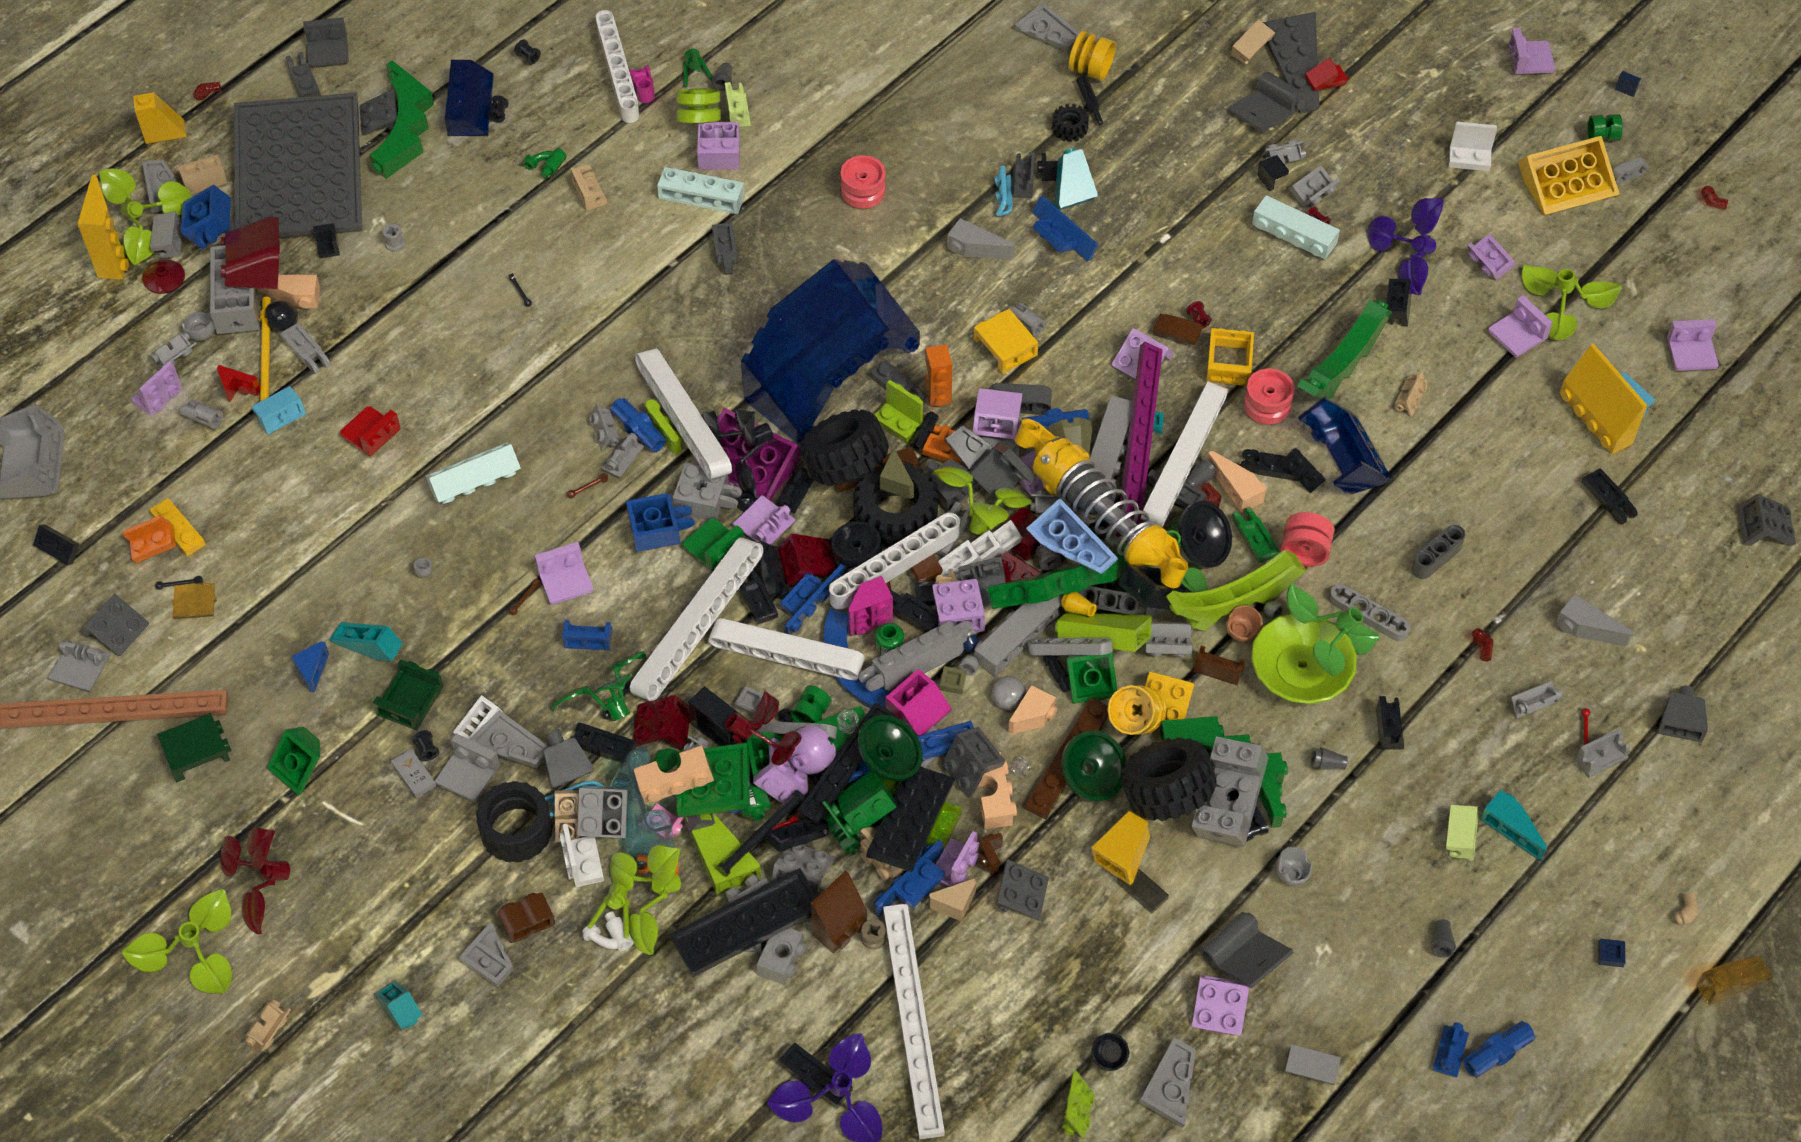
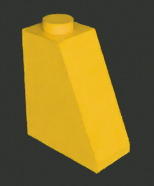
(157, 119)
(1123, 847)

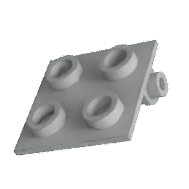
(79, 665)

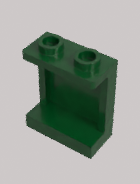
(409, 695)
(193, 745)

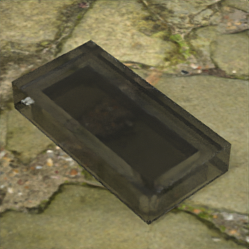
(1145, 891)

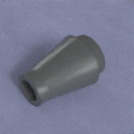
(722, 76)
(1201, 474)
(1326, 759)
(1443, 940)

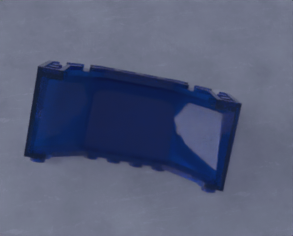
(820, 340)

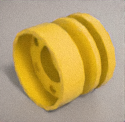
(1092, 56)
(1124, 710)

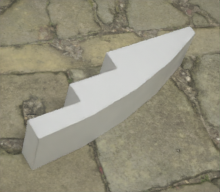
(985, 547)

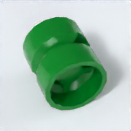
(1608, 127)
(811, 705)

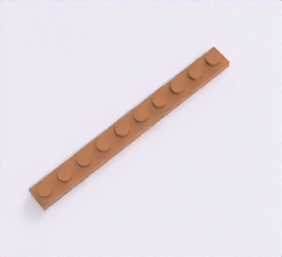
(113, 709)

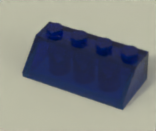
(468, 99)

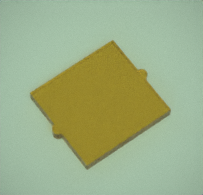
(194, 600)

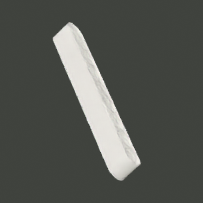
(683, 414)
(1185, 453)
(696, 619)

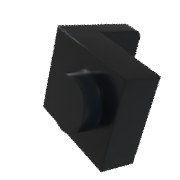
(1047, 168)

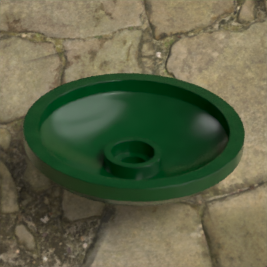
(890, 747)
(1104, 761)

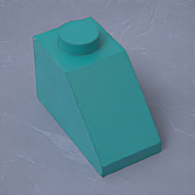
(399, 1004)

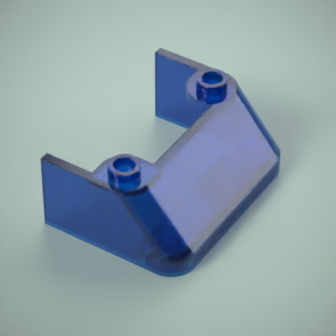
(1348, 445)

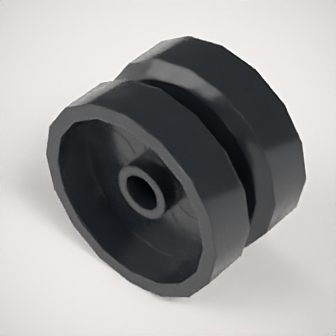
(855, 544)

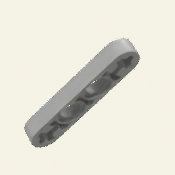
(1372, 609)
(1070, 646)
(782, 728)

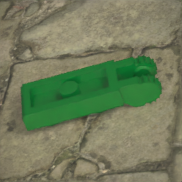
(1256, 535)

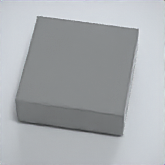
(748, 700)

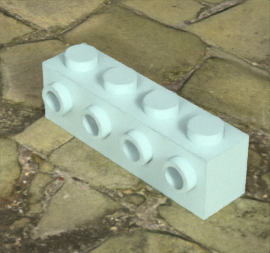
(701, 190)
(1295, 227)
(473, 472)

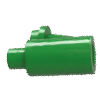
(553, 162)

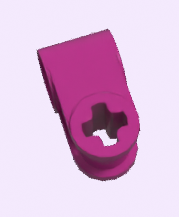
(643, 84)

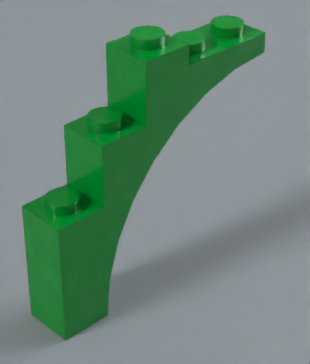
(1052, 584)
(1205, 731)

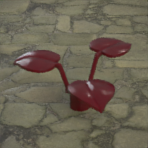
(766, 710)
(258, 847)

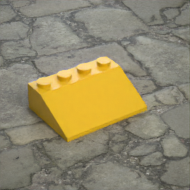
(1569, 175)
(101, 235)
(1603, 400)

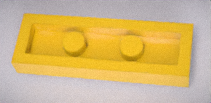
(185, 535)

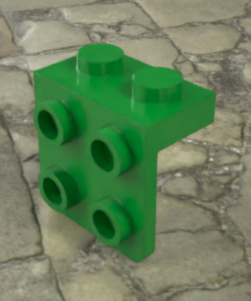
(712, 542)

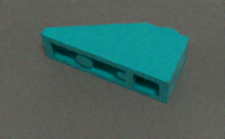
(369, 640)
(1512, 821)

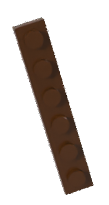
(1053, 782)

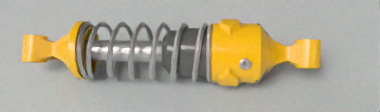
(1074, 479)

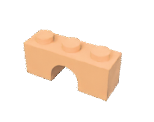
(658, 785)
(997, 809)

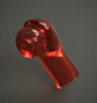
(1212, 494)

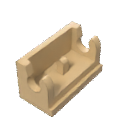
(1251, 42)
(203, 174)
(588, 187)

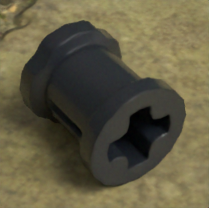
(527, 52)
(497, 109)
(425, 745)

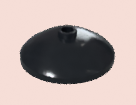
(1205, 534)

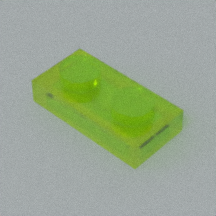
(945, 824)

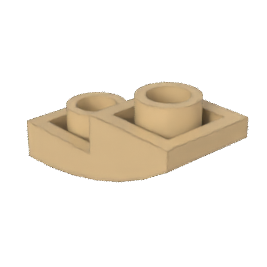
(566, 812)

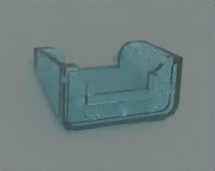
(643, 827)

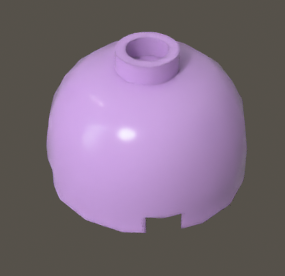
(813, 751)

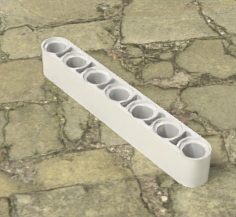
(617, 66)
(900, 551)
(786, 649)

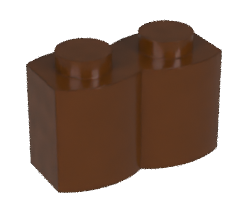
(526, 917)

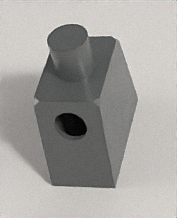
(946, 493)
(1684, 716)
(564, 760)

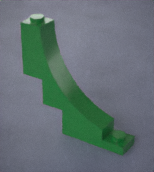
(403, 141)
(1341, 363)

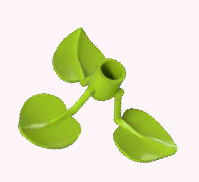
(118, 186)
(1541, 279)
(983, 514)
(662, 863)
(210, 975)

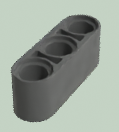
(1035, 398)
(1442, 543)
(1122, 600)

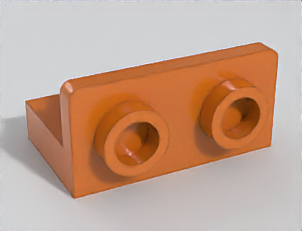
(150, 538)

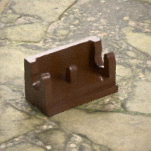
(1218, 667)

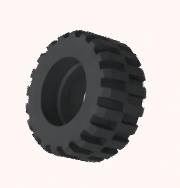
(844, 447)
(895, 526)
(1168, 779)

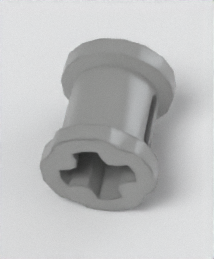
(393, 235)

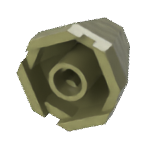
(1077, 432)

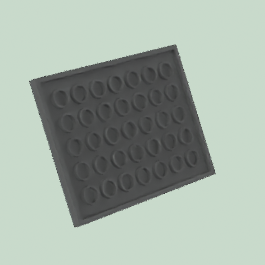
(298, 163)

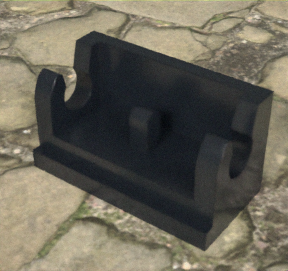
(1399, 300)
(1389, 724)

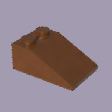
(838, 913)

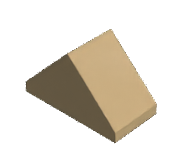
(954, 899)

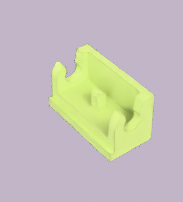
(737, 105)
(1462, 831)

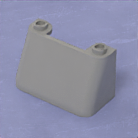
(30, 453)

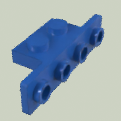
(1062, 231)
(804, 598)
(914, 885)

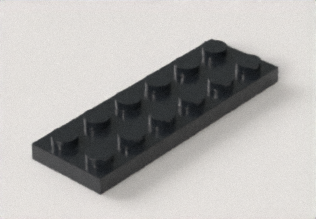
(909, 825)
(744, 922)

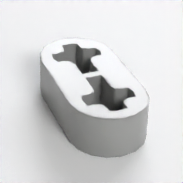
(1630, 170)

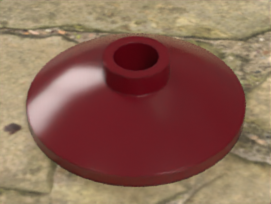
(163, 276)

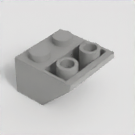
(602, 812)

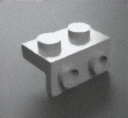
(1312, 186)
(1169, 639)

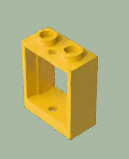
(1230, 373)

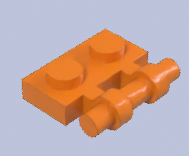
(937, 447)

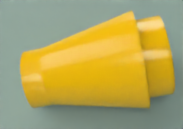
(1078, 604)

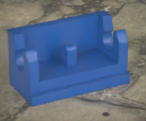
(587, 636)

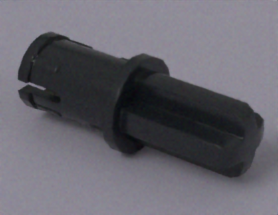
(924, 431)

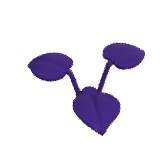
(1425, 216)
(849, 1060)

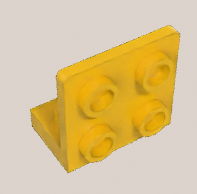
(1174, 692)

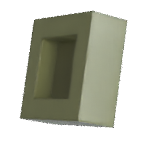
(953, 680)

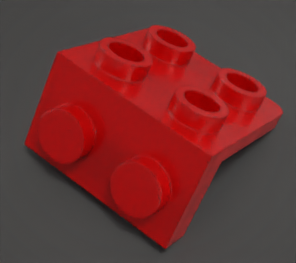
(371, 429)

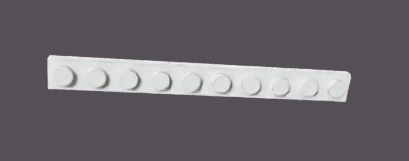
(913, 1022)

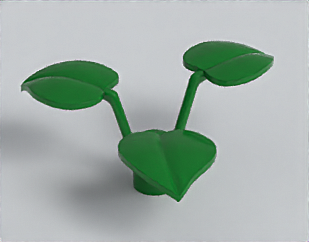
(615, 703)

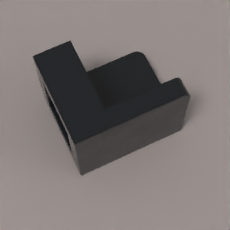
(1270, 170)
(326, 240)

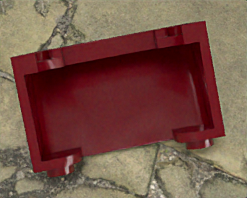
(252, 255)

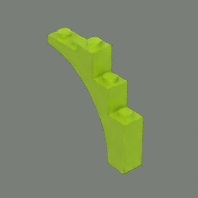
(1260, 586)

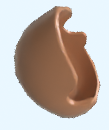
(1244, 623)

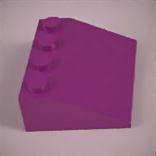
(769, 464)

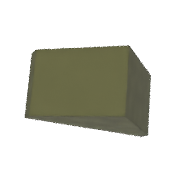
(895, 478)

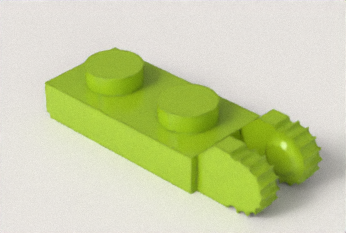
(664, 426)

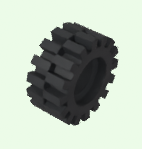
(1070, 114)

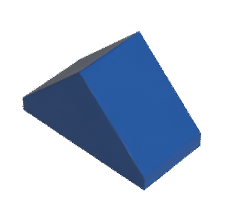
(311, 664)

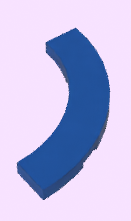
(836, 634)

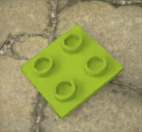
(1078, 1107)

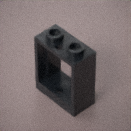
(1152, 590)
(710, 715)

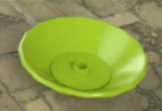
(1290, 643)

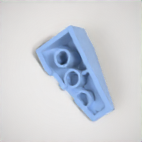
(1069, 536)

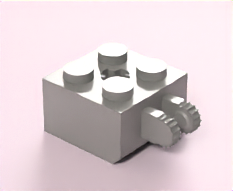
(703, 494)

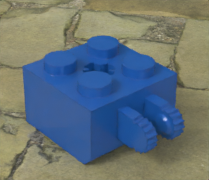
(206, 216)
(656, 522)

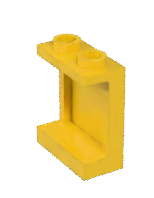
(1006, 340)

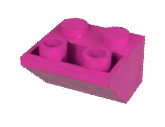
(870, 607)
(918, 703)

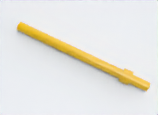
(265, 351)

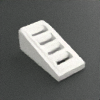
(477, 709)

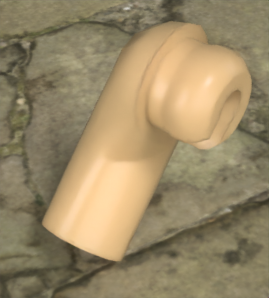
(1690, 910)

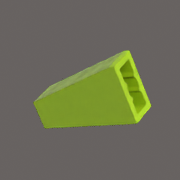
(1126, 631)
(716, 845)

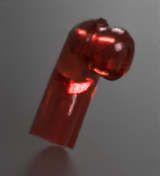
(205, 89)
(1711, 198)
(1485, 642)

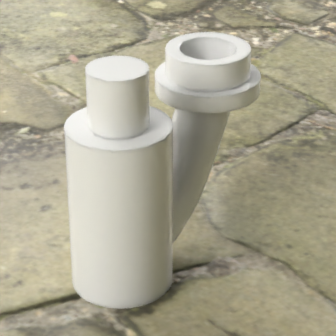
(615, 928)

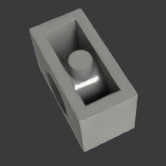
(780, 968)

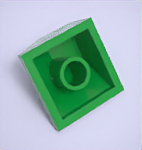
(1091, 677)
(295, 758)

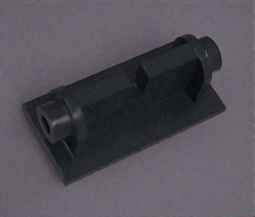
(1303, 470)
(795, 490)

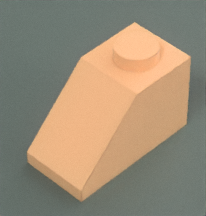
(1033, 711)

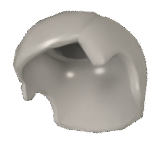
(199, 326)
(1008, 693)
(1293, 866)

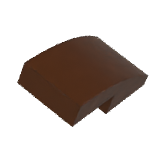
(1180, 329)

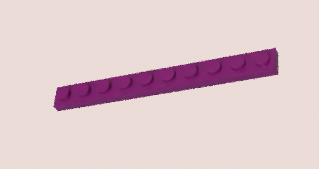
(1141, 427)

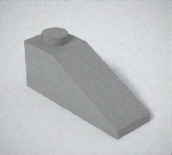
(976, 242)
(1590, 623)

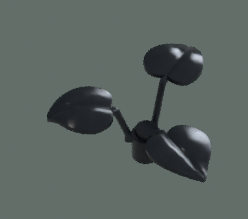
(752, 435)

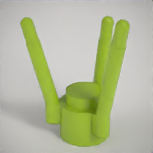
(615, 899)

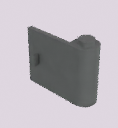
(1269, 103)
(1244, 951)

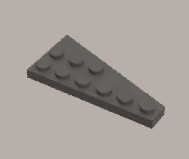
(1296, 53)

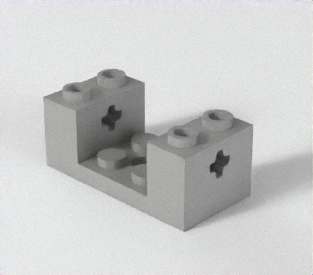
(230, 307)
(1240, 769)

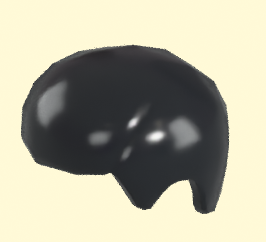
(281, 315)
(1110, 1052)

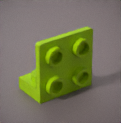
(901, 412)

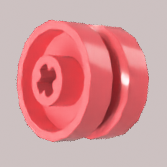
(863, 181)
(1269, 396)
(1308, 537)

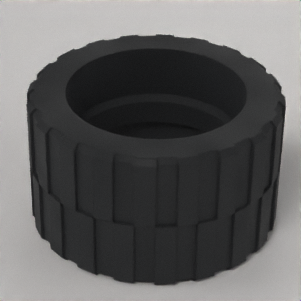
(506, 798)

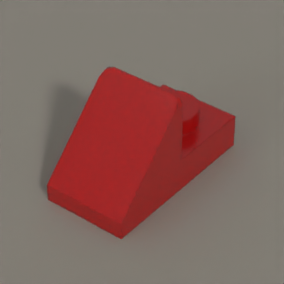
(1326, 76)
(235, 380)

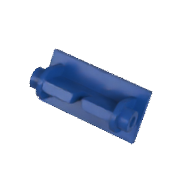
(1451, 1049)

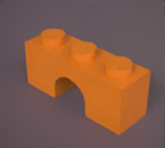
(939, 377)

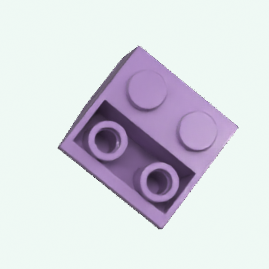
(718, 145)
(997, 413)

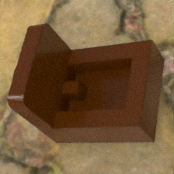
(988, 856)

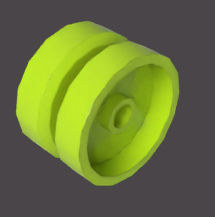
(697, 105)

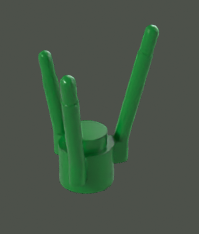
(694, 61)

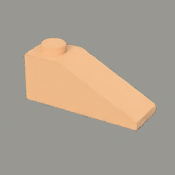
(298, 290)
(1237, 482)

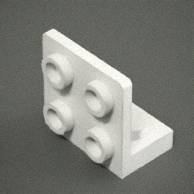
(1472, 146)
(581, 859)

